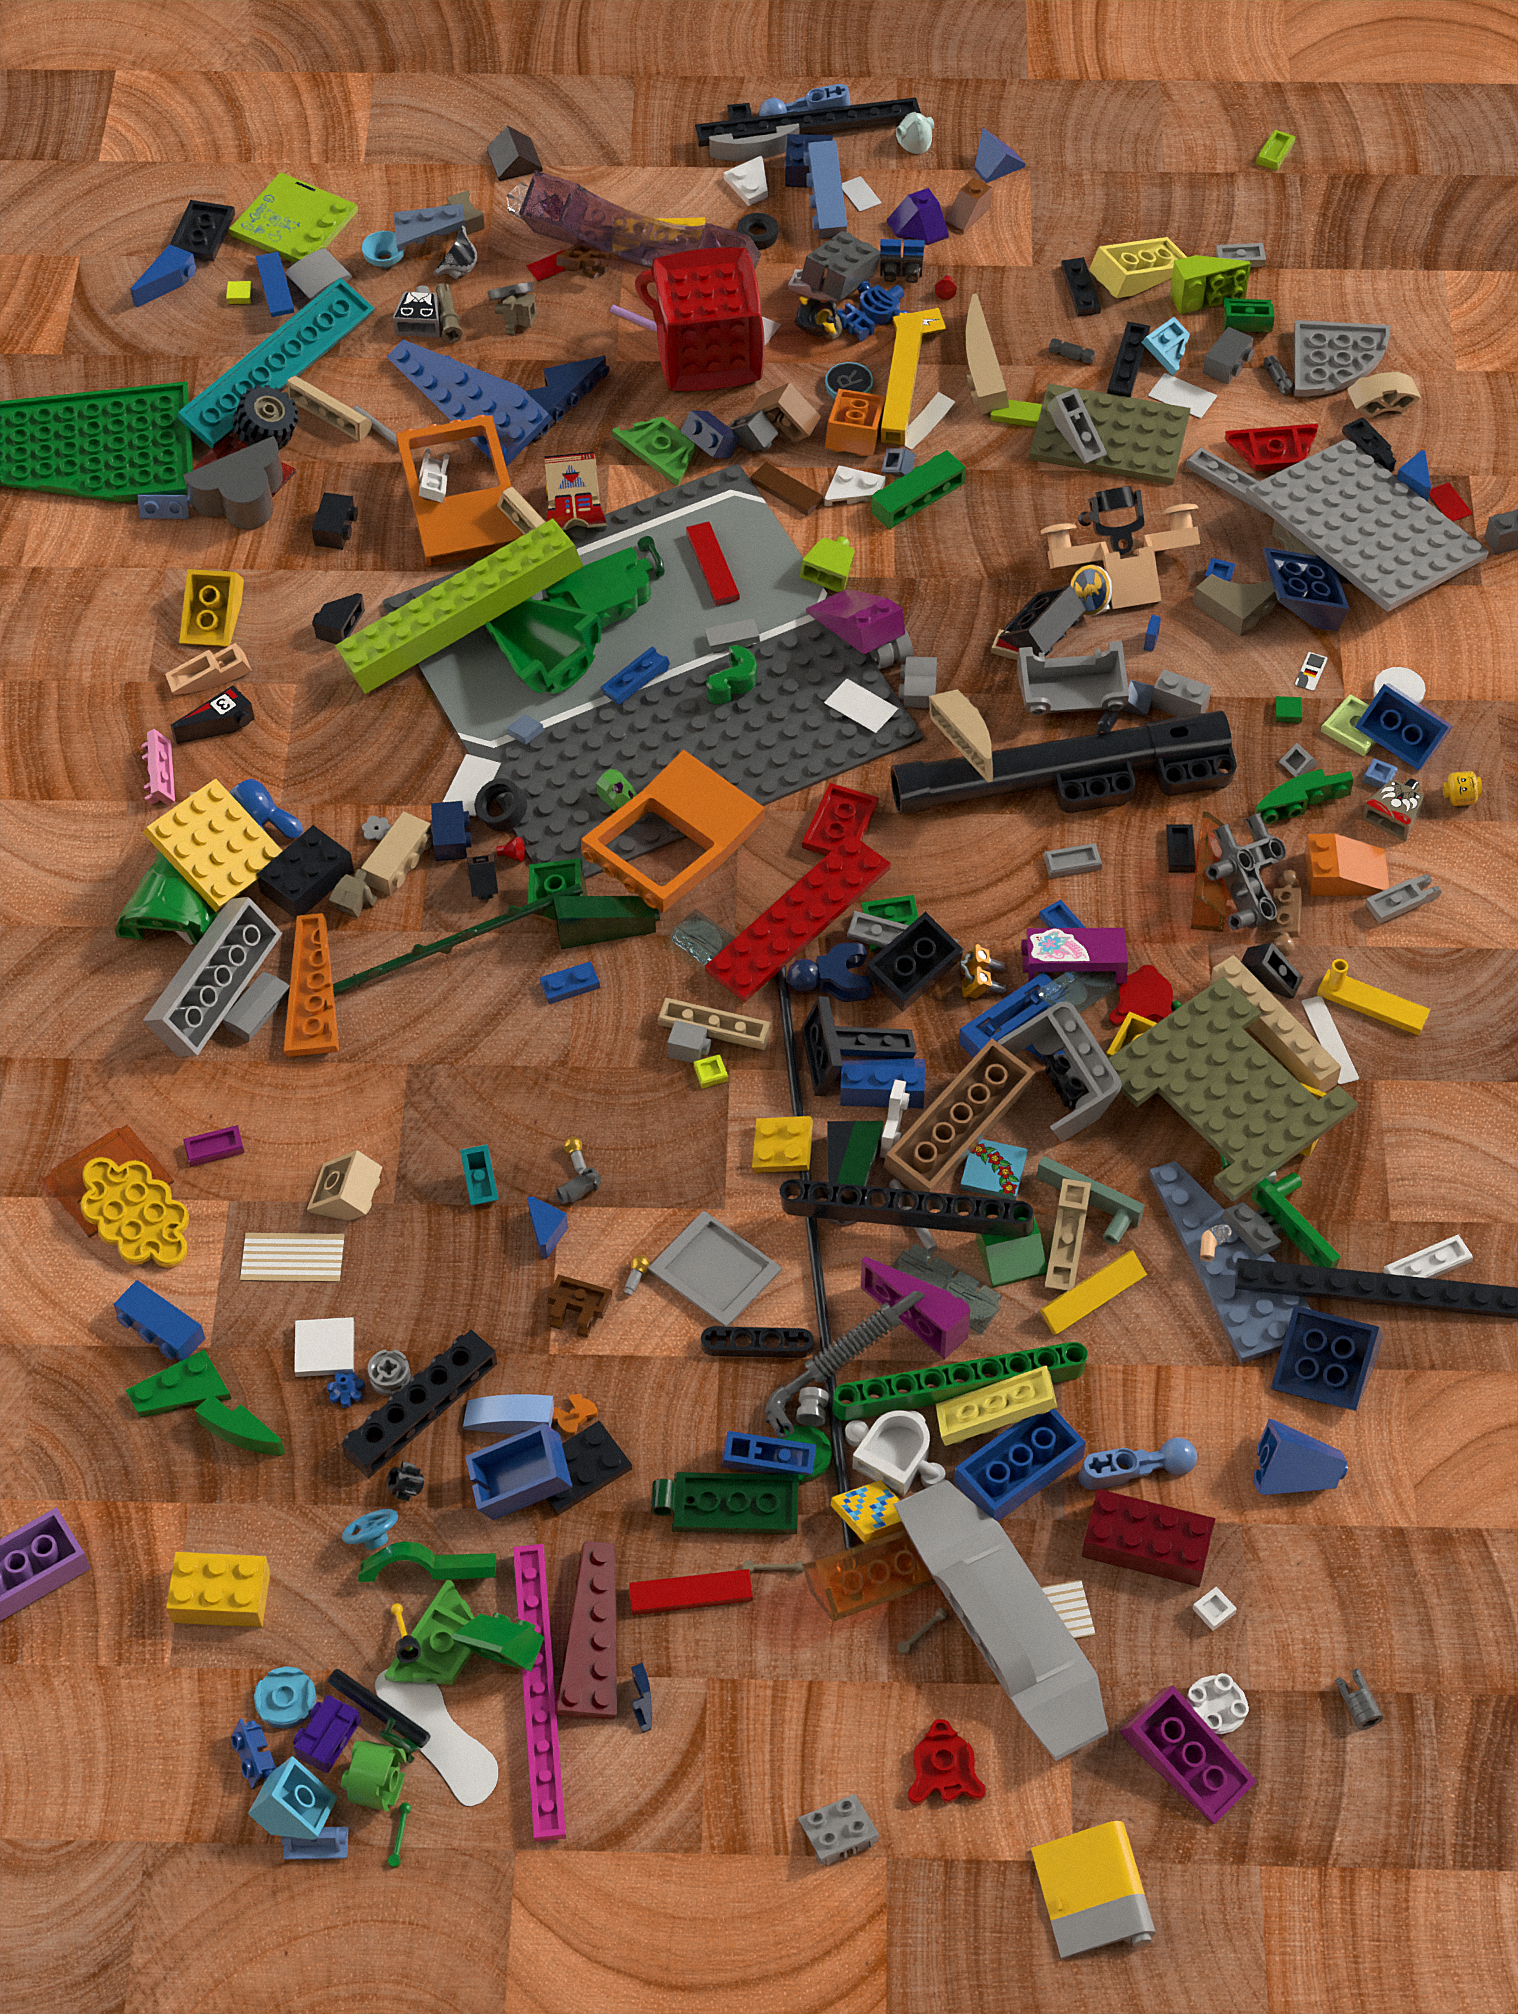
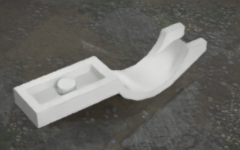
(433, 477)

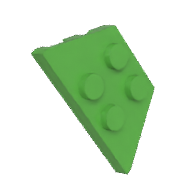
(660, 446)
(440, 1655)

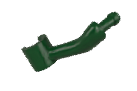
(647, 543)
(406, 1744)

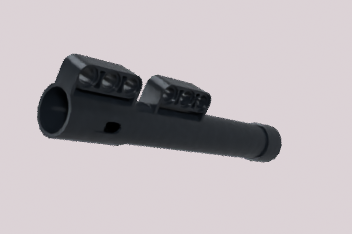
(1080, 765)

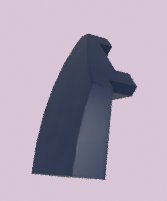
(642, 1706)

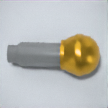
(573, 1147)
(639, 1266)

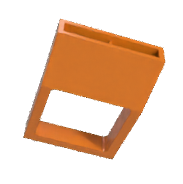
(467, 522)
(694, 803)

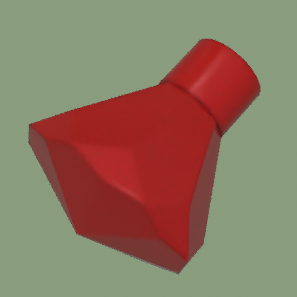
(945, 288)
(514, 849)

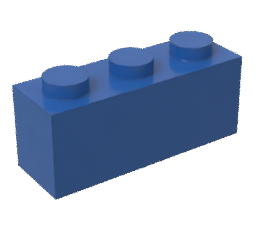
(158, 1322)

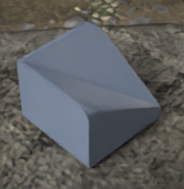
(898, 461)
(1139, 698)

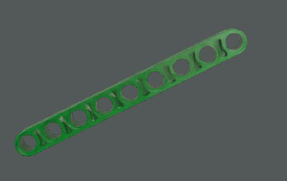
(944, 1378)

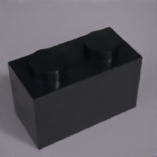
(334, 521)

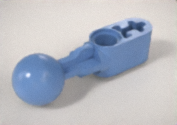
(817, 98)
(1101, 1468)

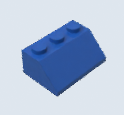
(1403, 726)
(871, 1080)

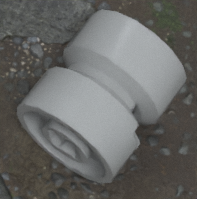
(893, 650)

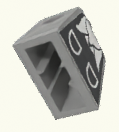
(417, 314)

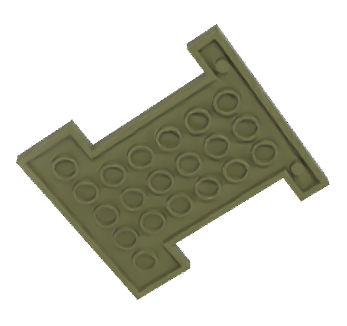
(1228, 1086)

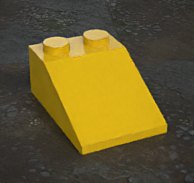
(210, 607)

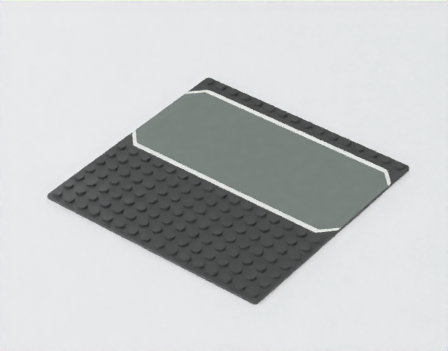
(759, 741)

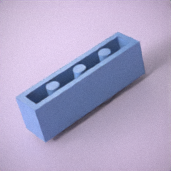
(826, 188)

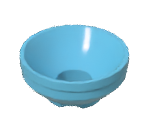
(381, 244)

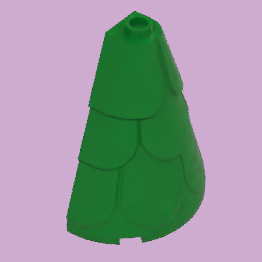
(547, 643)
(165, 903)

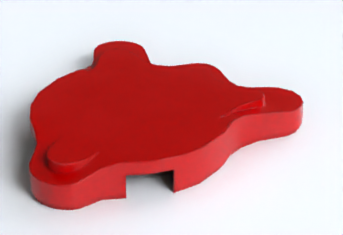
(1145, 995)
(944, 1765)

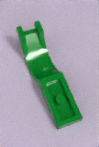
(439, 1566)

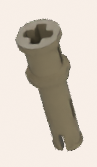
(448, 319)

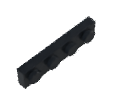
(1128, 360)

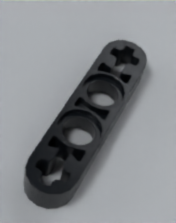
(756, 1347)

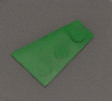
(179, 1385)

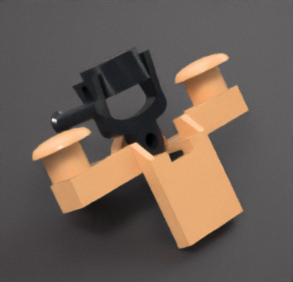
(1132, 578)

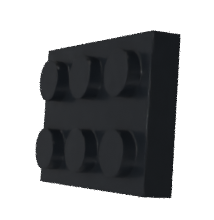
(203, 229)
(592, 1464)

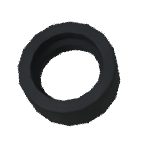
(489, 793)

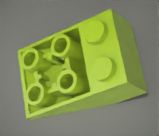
(1206, 281)

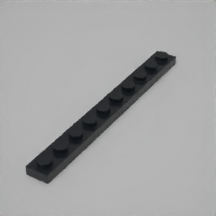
(812, 120)
(1376, 1288)

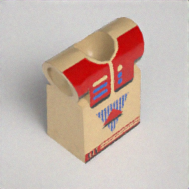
(573, 490)

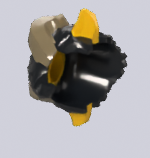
(818, 318)

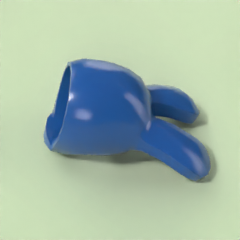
(260, 806)

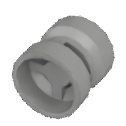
(812, 1406)

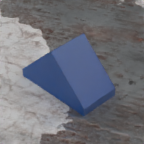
(1416, 475)
(548, 1225)

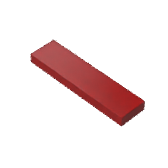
(712, 563)
(690, 1591)

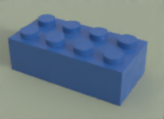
(1019, 1463)

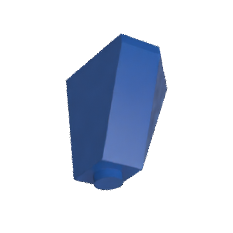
(1296, 1462)

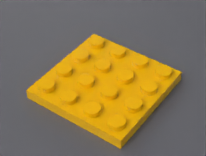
(213, 844)

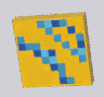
(869, 1510)

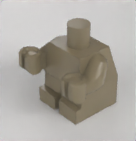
(517, 311)
(351, 894)

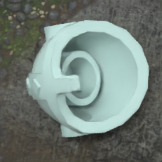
(915, 133)

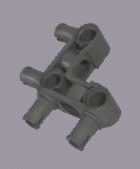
(1241, 870)

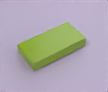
(1275, 150)
(1018, 413)

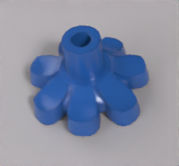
(345, 1388)

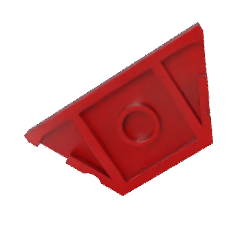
(1273, 446)

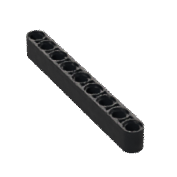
(918, 1216)

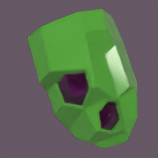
(614, 789)

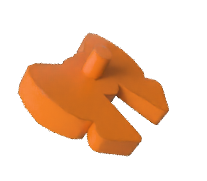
(576, 1417)

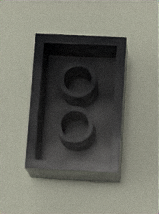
(305, 872)
(914, 961)

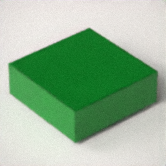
(1288, 709)

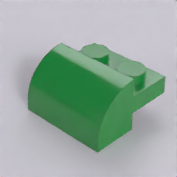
(1248, 315)

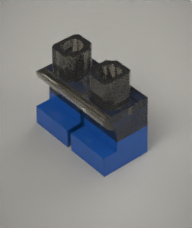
(894, 266)

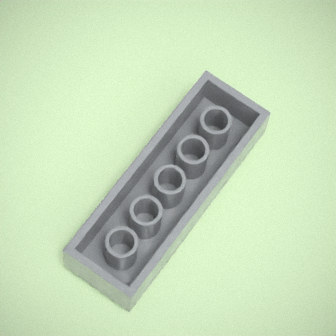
(212, 977)

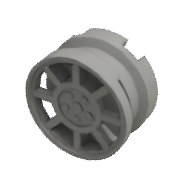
(388, 1371)

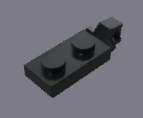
(1370, 442)

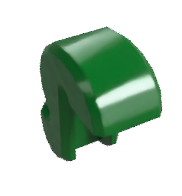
(734, 680)

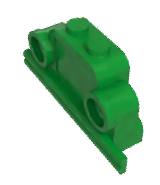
(607, 587)

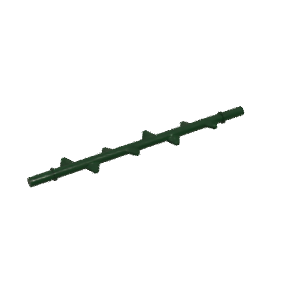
(445, 945)

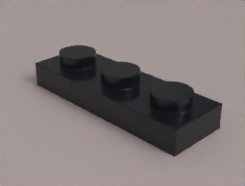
(1080, 287)

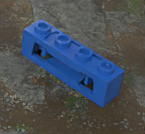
(1006, 1015)

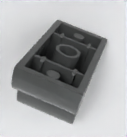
(238, 485)

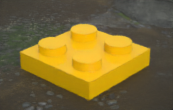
(782, 1144)

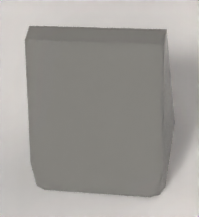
(1298, 761)

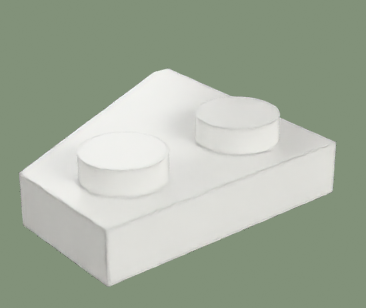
(853, 486)

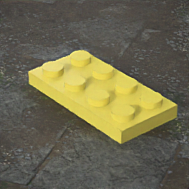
(996, 1406)

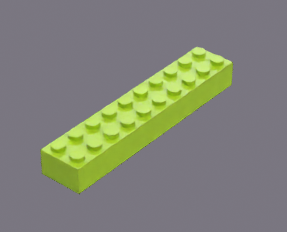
(459, 605)

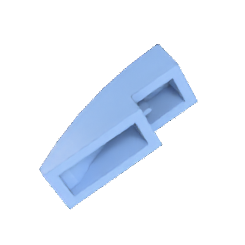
(508, 1413)

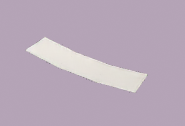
(927, 419)

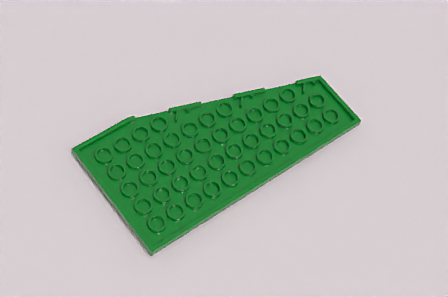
(98, 443)

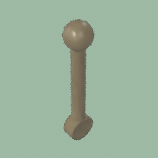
(748, 1564)
(904, 1646)

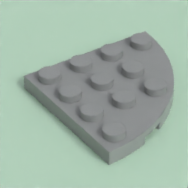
(1335, 354)

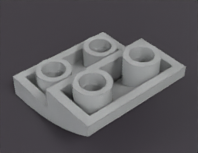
(317, 273)

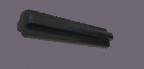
(1107, 721)

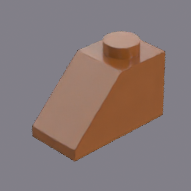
(969, 205)

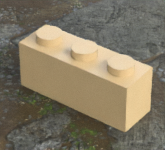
(397, 853)

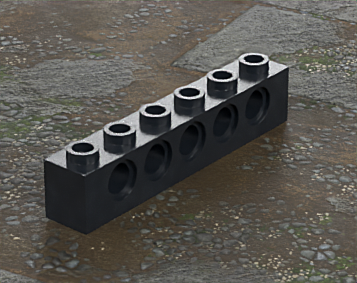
(370, 1456)

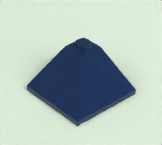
(1307, 587)
(1327, 1358)

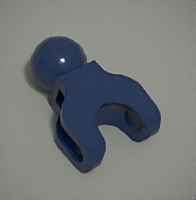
(832, 975)

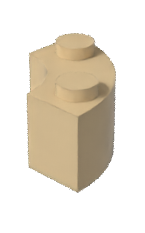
(1383, 393)

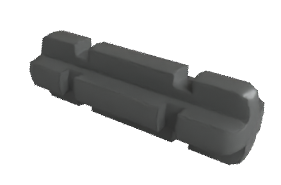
(1071, 350)
(1278, 375)

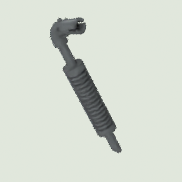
(836, 1356)

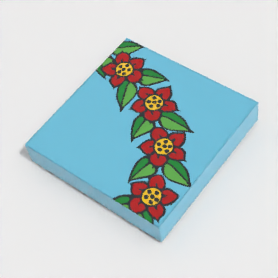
(994, 1169)

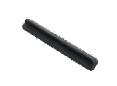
(378, 1707)

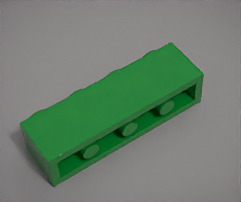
(917, 489)

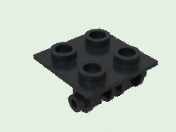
(1065, 1079)

